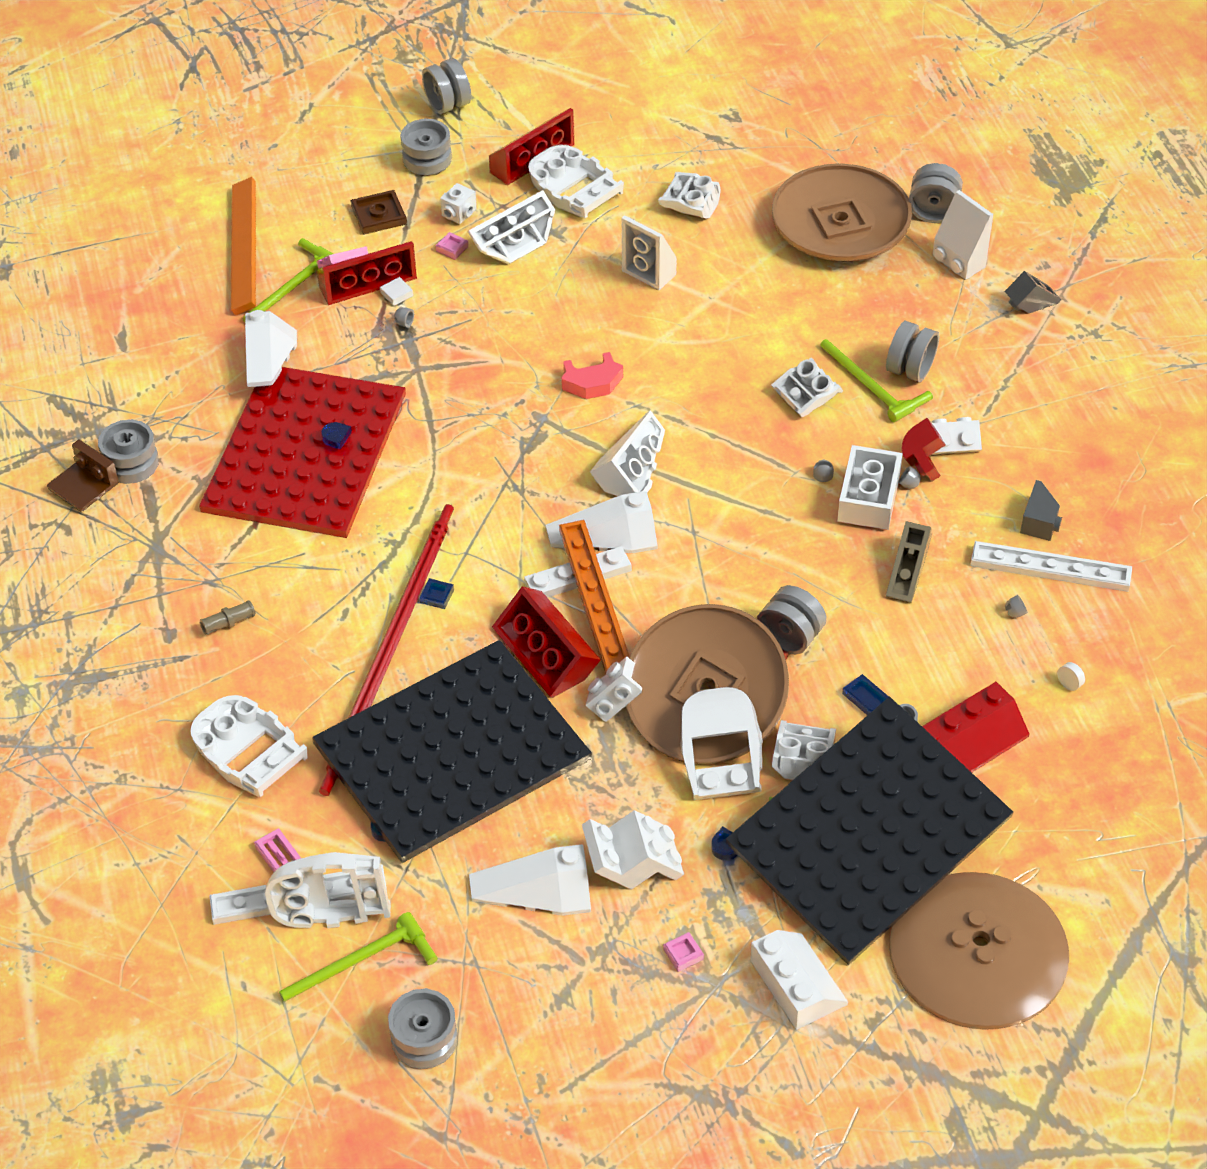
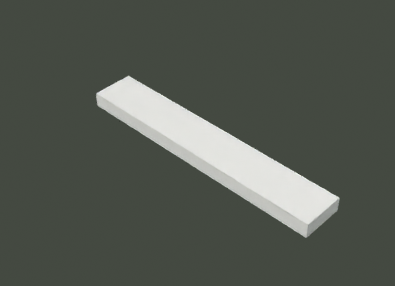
(1051, 566)
(252, 902)

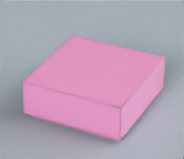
(452, 246)
(683, 952)

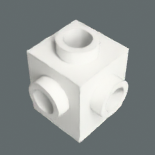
(458, 203)

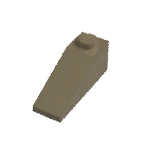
(909, 561)

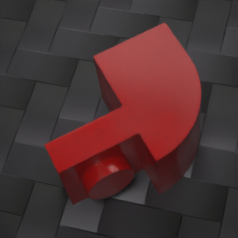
(919, 444)

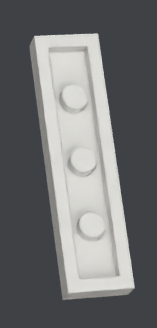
(561, 578)

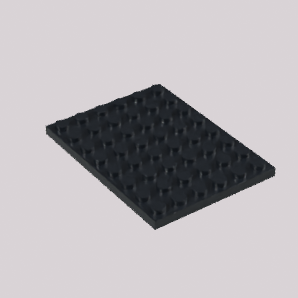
(451, 750)
(869, 829)

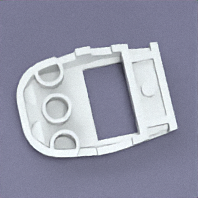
(565, 166)
(716, 714)
(233, 726)
(300, 895)

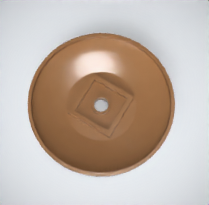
(869, 203)
(699, 647)
(972, 983)

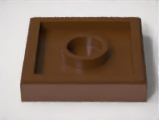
(378, 212)

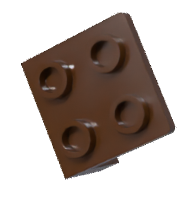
(86, 479)

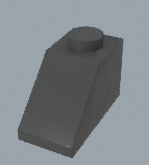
(1031, 294)
(1041, 514)

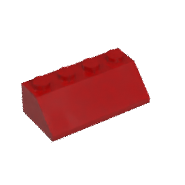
(513, 159)
(367, 273)
(545, 642)
(980, 727)

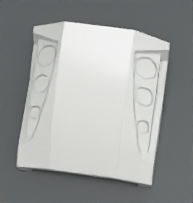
(692, 194)
(806, 387)
(799, 747)

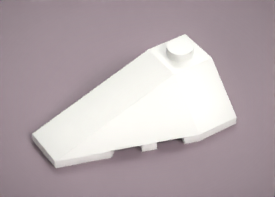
(267, 346)
(630, 462)
(614, 523)
(545, 881)

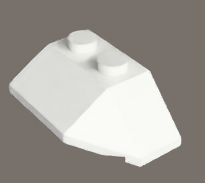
(516, 229)

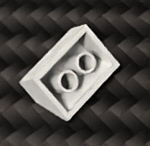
(796, 977)

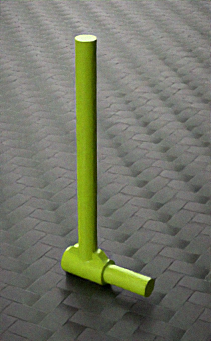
(318, 252)
(897, 409)
(406, 929)

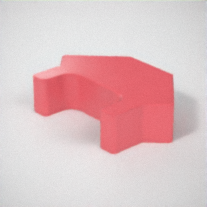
(592, 380)

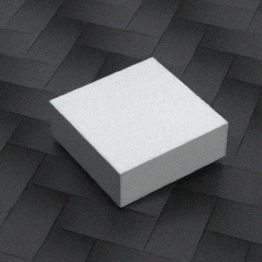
(396, 291)

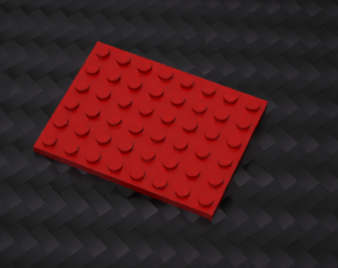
(283, 470)

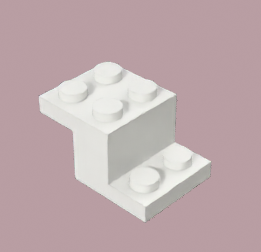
(632, 849)

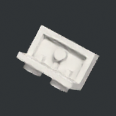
(959, 436)
(613, 690)

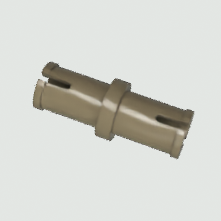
(227, 617)

